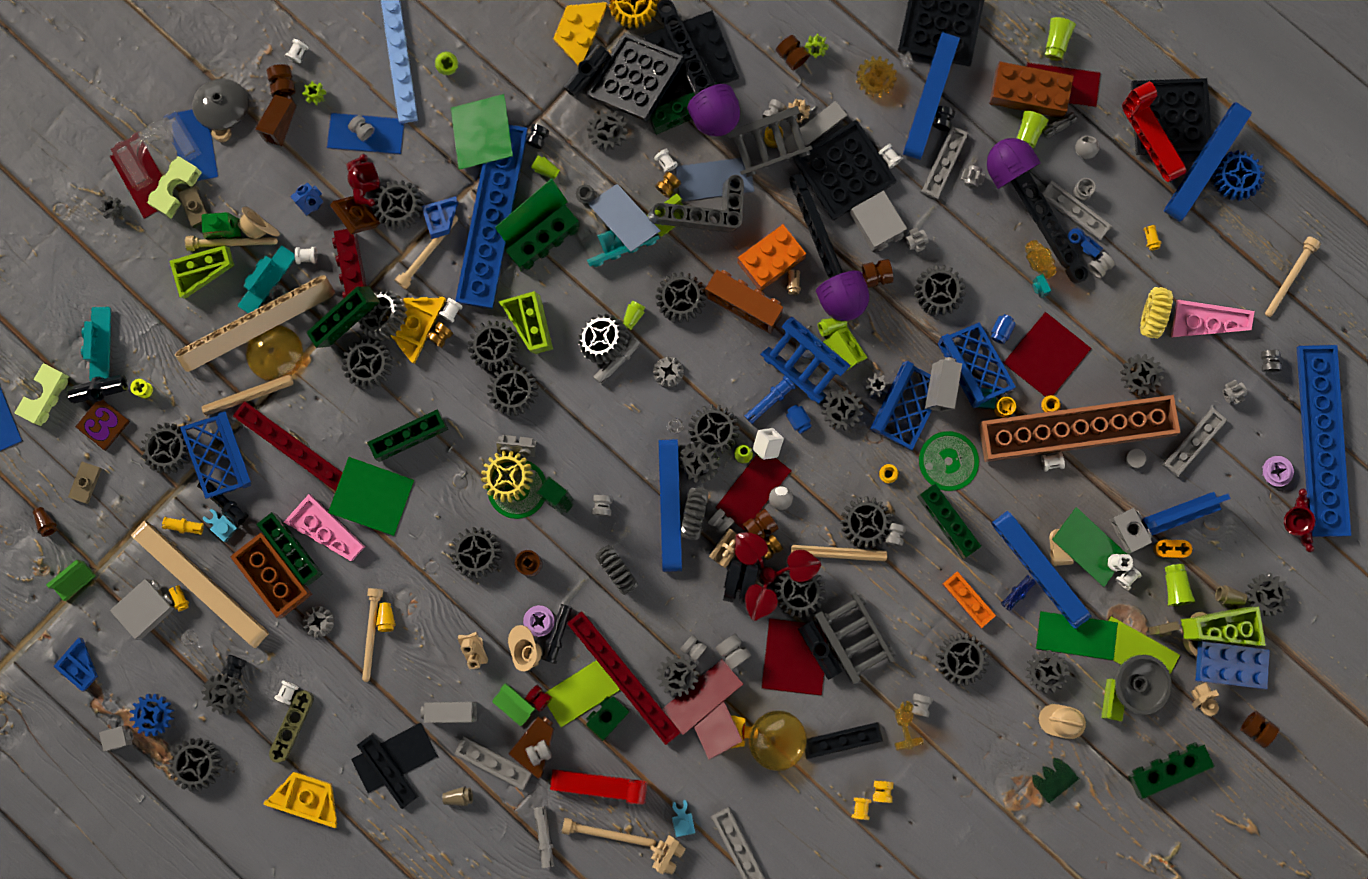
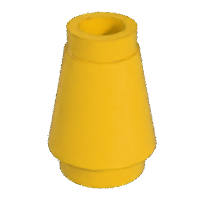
(385, 618)

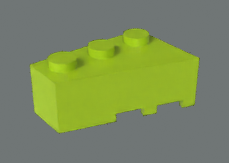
(199, 269)
(530, 321)

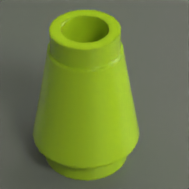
(545, 167)
(633, 314)
(829, 326)
(743, 458)

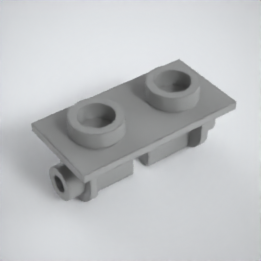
(525, 447)

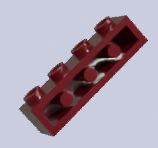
(349, 260)

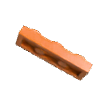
(968, 599)

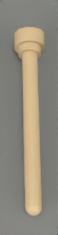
(195, 243)
(1310, 245)
(405, 278)
(375, 596)
(570, 827)

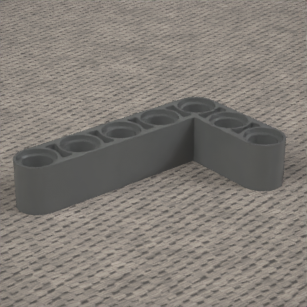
(704, 214)

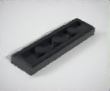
(843, 740)
(387, 770)

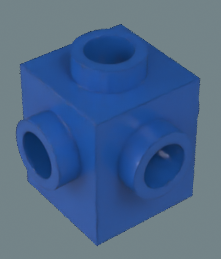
(307, 198)

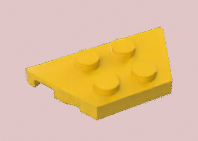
(579, 29)
(419, 322)
(305, 798)

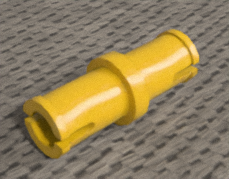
(183, 526)

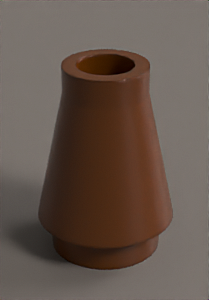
(44, 522)

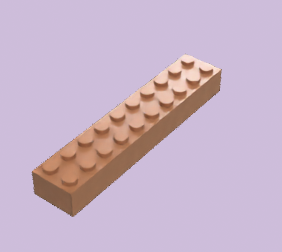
(1079, 428)

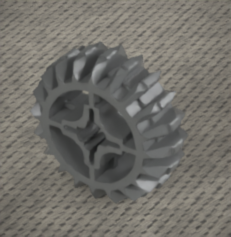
(403, 199)
(934, 285)
(682, 302)
(386, 317)
(490, 329)
(593, 345)
(360, 366)
(514, 381)
(721, 427)
(153, 456)
(694, 513)
(858, 517)
(474, 543)
(616, 569)
(785, 601)
(957, 667)
(179, 771)

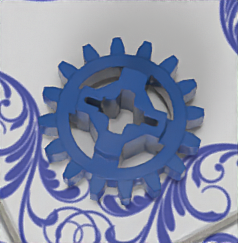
(147, 708)

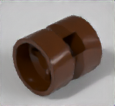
(794, 54)
(280, 79)
(877, 273)
(761, 525)
(528, 563)
(1257, 727)

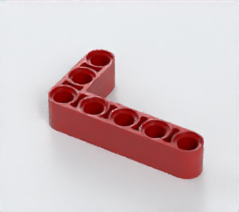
(1151, 133)
(598, 785)

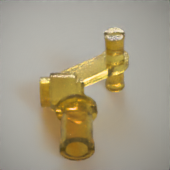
(904, 717)

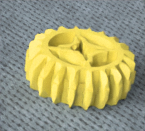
(1156, 312)
(513, 470)

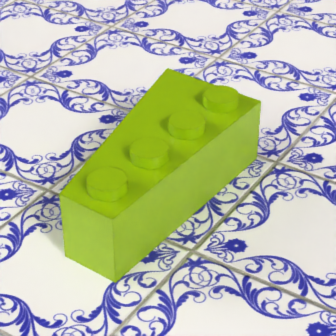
(1233, 626)

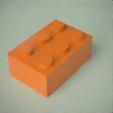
(771, 257)

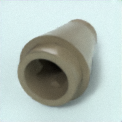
(1228, 595)
(460, 796)

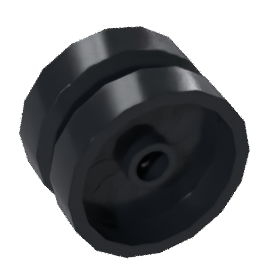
(739, 582)

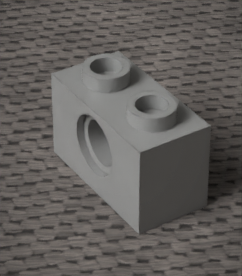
(1131, 542)

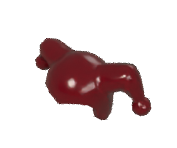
(362, 179)
(1301, 521)

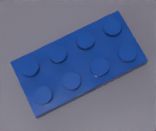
(1232, 665)

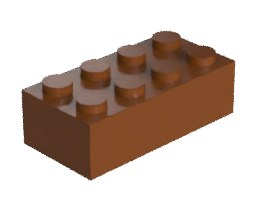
(1031, 89)
(744, 301)
(270, 576)

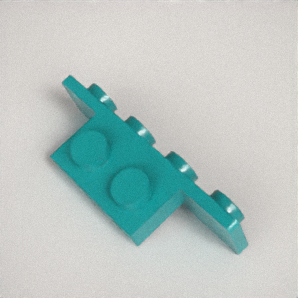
(614, 248)
(266, 275)
(97, 342)

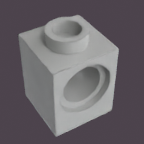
(116, 738)

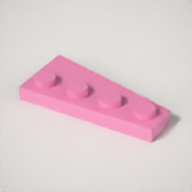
(1203, 319)
(316, 522)

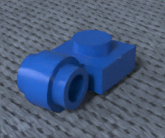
(1089, 246)

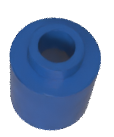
(1002, 328)
(799, 418)

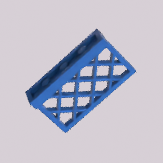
(967, 381)
(891, 402)
(231, 448)
(1184, 513)

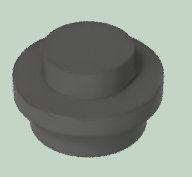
(585, 194)

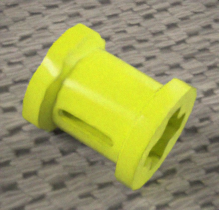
(147, 389)

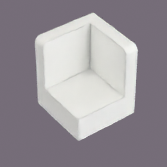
(768, 443)

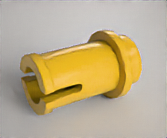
(1152, 238)
(179, 598)

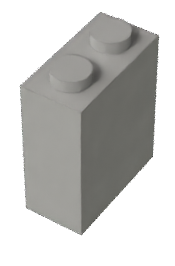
(878, 221)
(943, 385)
(143, 608)
(449, 712)

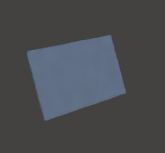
(707, 178)
(624, 217)

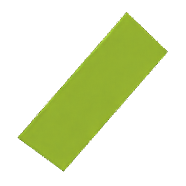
(1132, 643)
(580, 693)

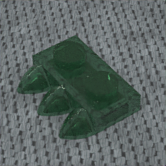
(1055, 781)

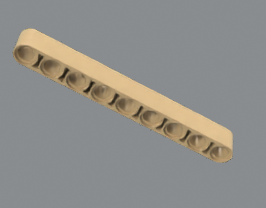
(255, 323)
(200, 584)

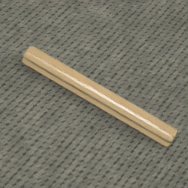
(247, 395)
(843, 553)

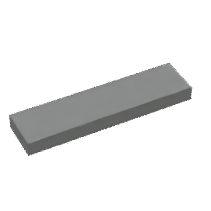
(817, 127)
(944, 163)
(1076, 211)
(1194, 442)
(493, 763)
(737, 845)

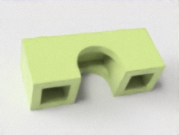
(179, 173)
(38, 410)

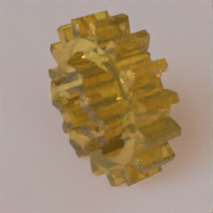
(869, 79)
(1040, 259)

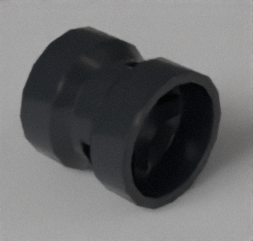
(943, 118)
(537, 136)
(234, 666)

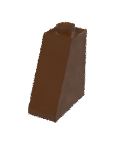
(276, 120)
(538, 731)

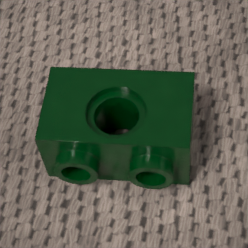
(618, 713)

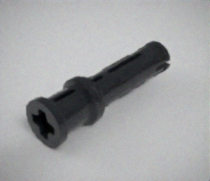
(229, 508)
(554, 643)

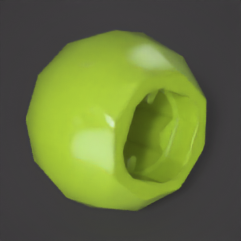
(446, 63)

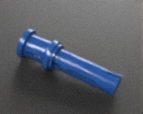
(777, 393)

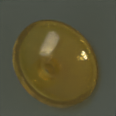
(285, 358)
(789, 741)

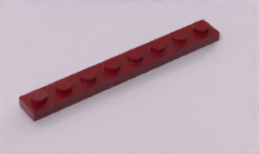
(288, 445)
(623, 678)

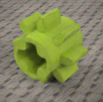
(816, 45)
(315, 98)

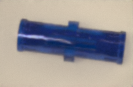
(1018, 593)

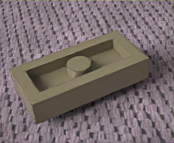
(193, 205)
(85, 482)
(1164, 629)

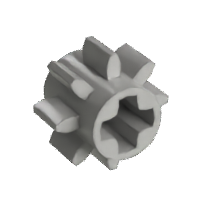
(973, 177)
(916, 239)
(880, 381)
(1234, 392)

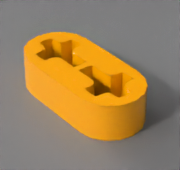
(1172, 553)

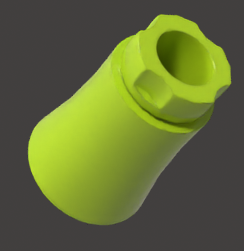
(1058, 38)
(1031, 127)
(1178, 586)

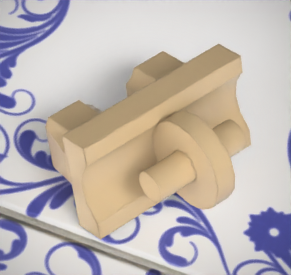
(725, 549)
(473, 650)
(1205, 697)
(663, 854)

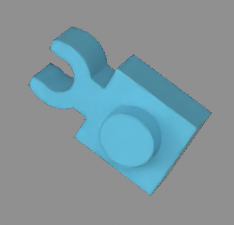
(221, 526)
(683, 822)

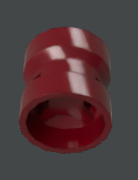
(538, 698)

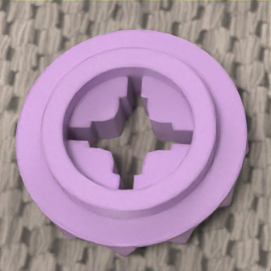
(1281, 463)
(548, 621)

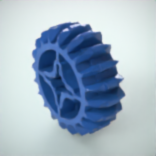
(1252, 172)

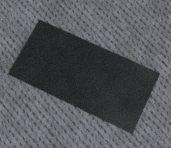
(406, 749)

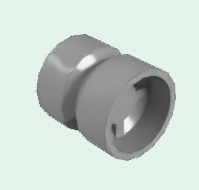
(733, 651)

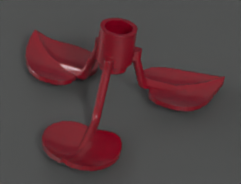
(760, 600)

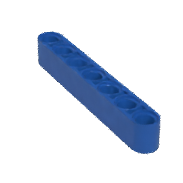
(931, 96)
(1207, 161)
(670, 505)
(1041, 569)

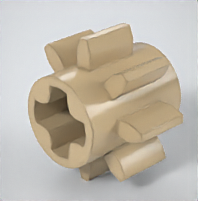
(803, 108)

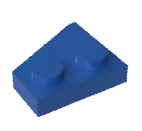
(440, 216)
(77, 665)

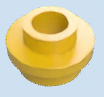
(1052, 399)
(888, 467)

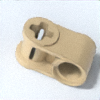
(1057, 555)

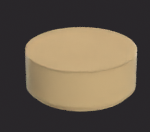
(222, 135)

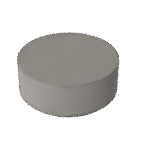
(1135, 458)

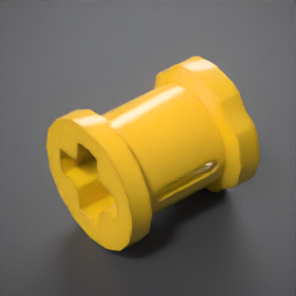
(861, 808)

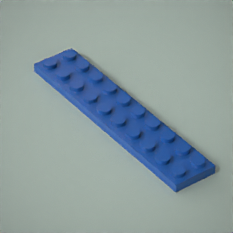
(484, 244)
(1323, 439)

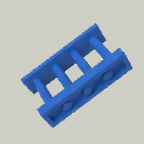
(817, 347)

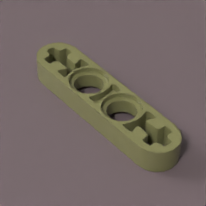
(289, 725)

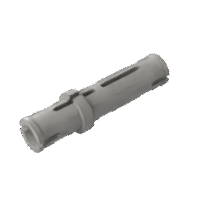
(608, 369)
(543, 837)

